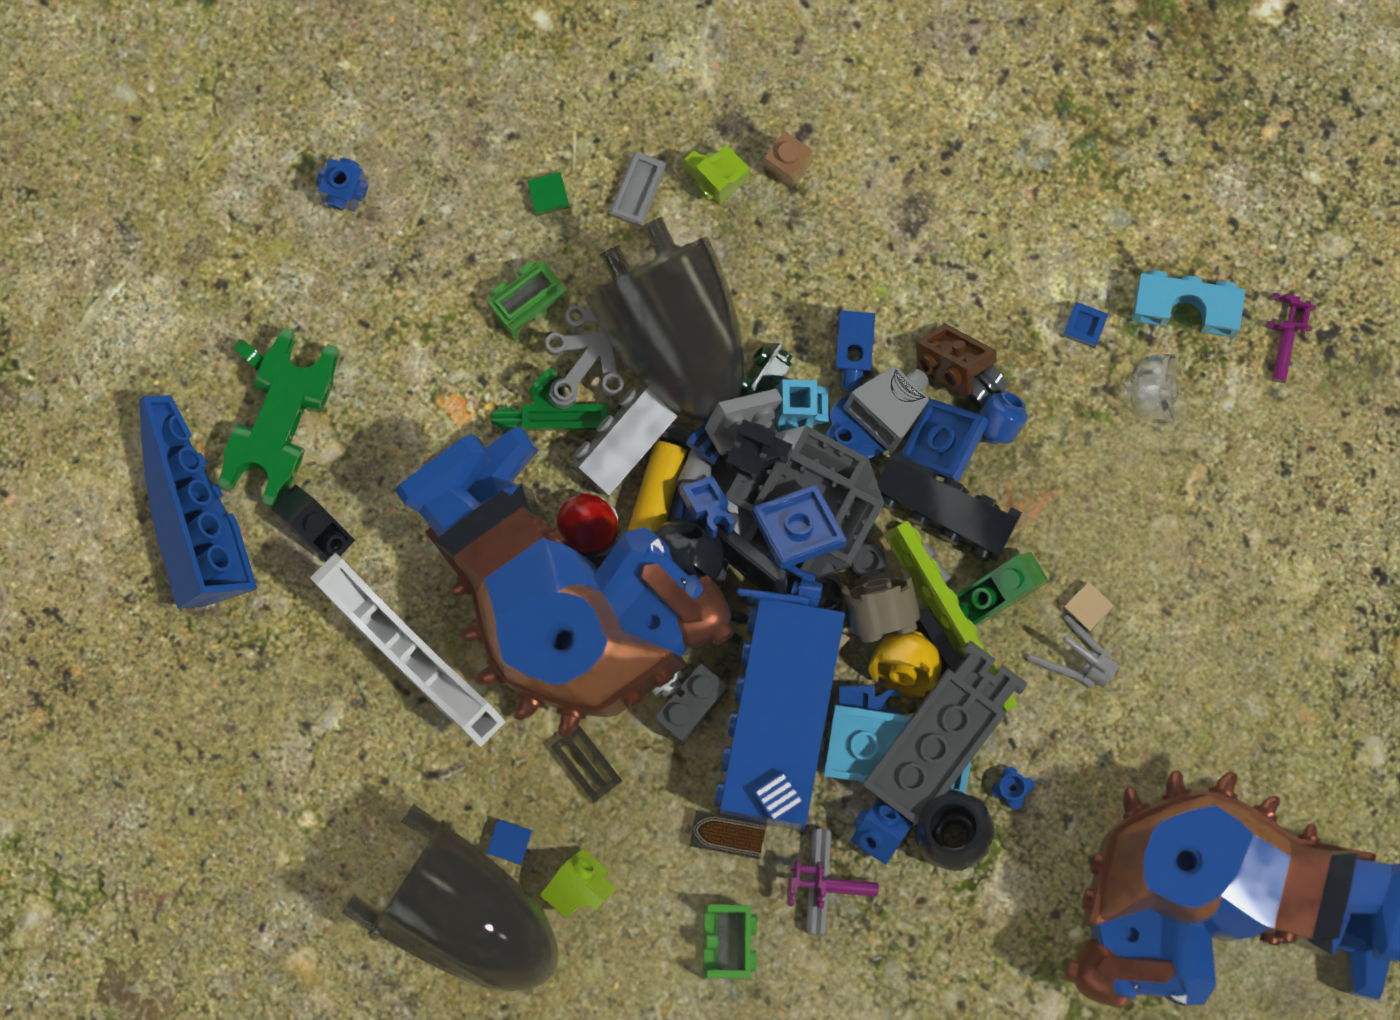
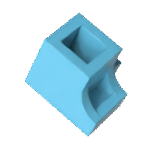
(801, 405)

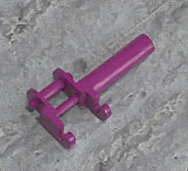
(1288, 334)
(826, 886)

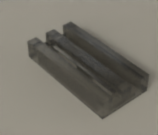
(604, 788)

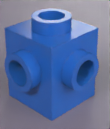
(342, 195)
(880, 831)

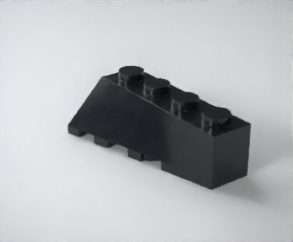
(947, 508)

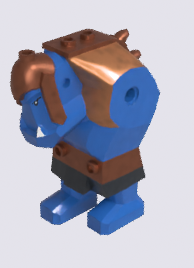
(543, 610)
(1225, 873)

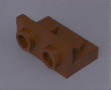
(953, 357)

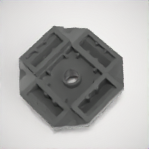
(843, 480)

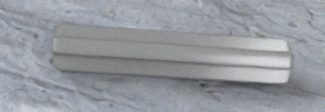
(819, 852)

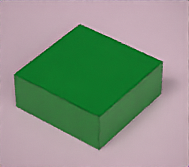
(548, 194)

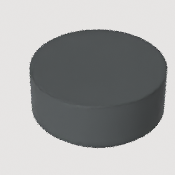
(868, 560)

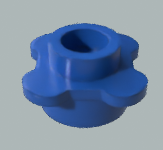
(1022, 784)

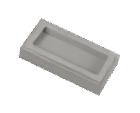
(638, 189)

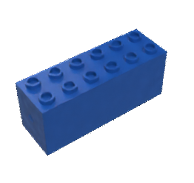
(780, 708)

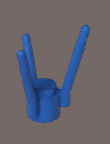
(803, 593)

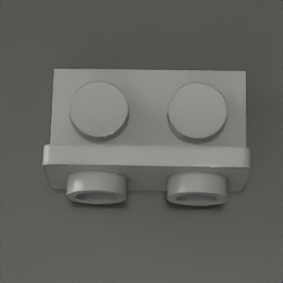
(729, 414)

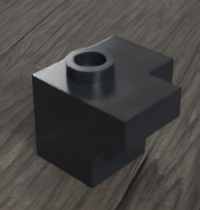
(755, 450)

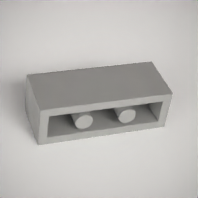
(622, 440)

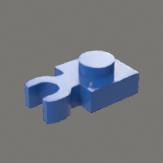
(707, 502)
(864, 697)

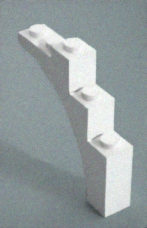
(407, 651)

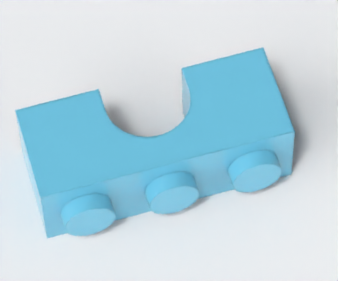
(1219, 304)

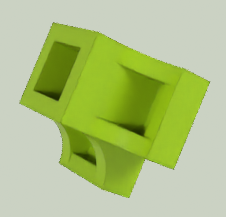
(717, 173)
(579, 884)

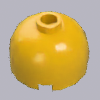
(907, 663)

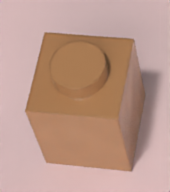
(788, 159)

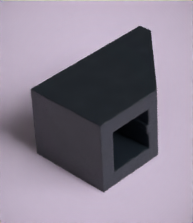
(312, 523)

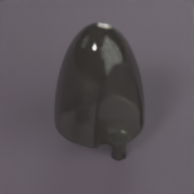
(674, 323)
(463, 914)

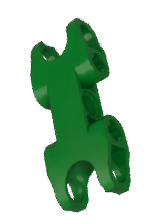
(288, 394)

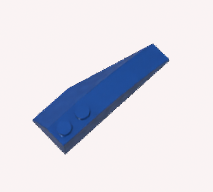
(193, 530)

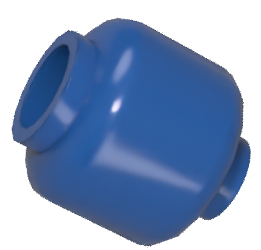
(1005, 416)

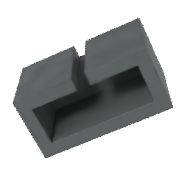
(686, 713)

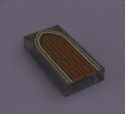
(728, 835)

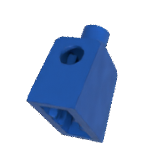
(854, 331)

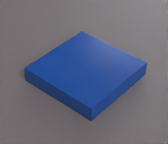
(945, 438)
(798, 526)

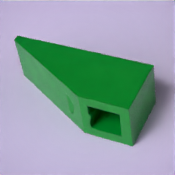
(1002, 588)

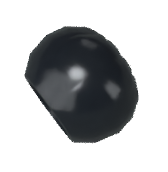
(692, 547)
(957, 809)

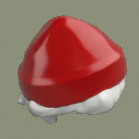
(588, 525)

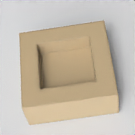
(1088, 607)

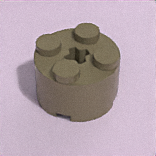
(881, 605)

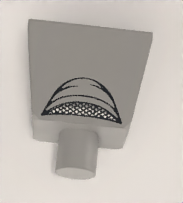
(889, 404)

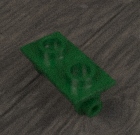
(767, 365)

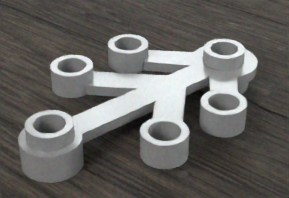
(597, 346)

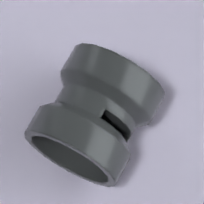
(985, 384)

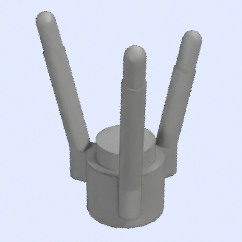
(1098, 666)

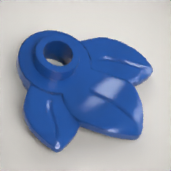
(859, 438)

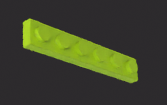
(935, 594)

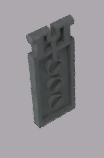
(943, 733)

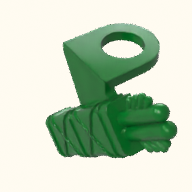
(545, 416)

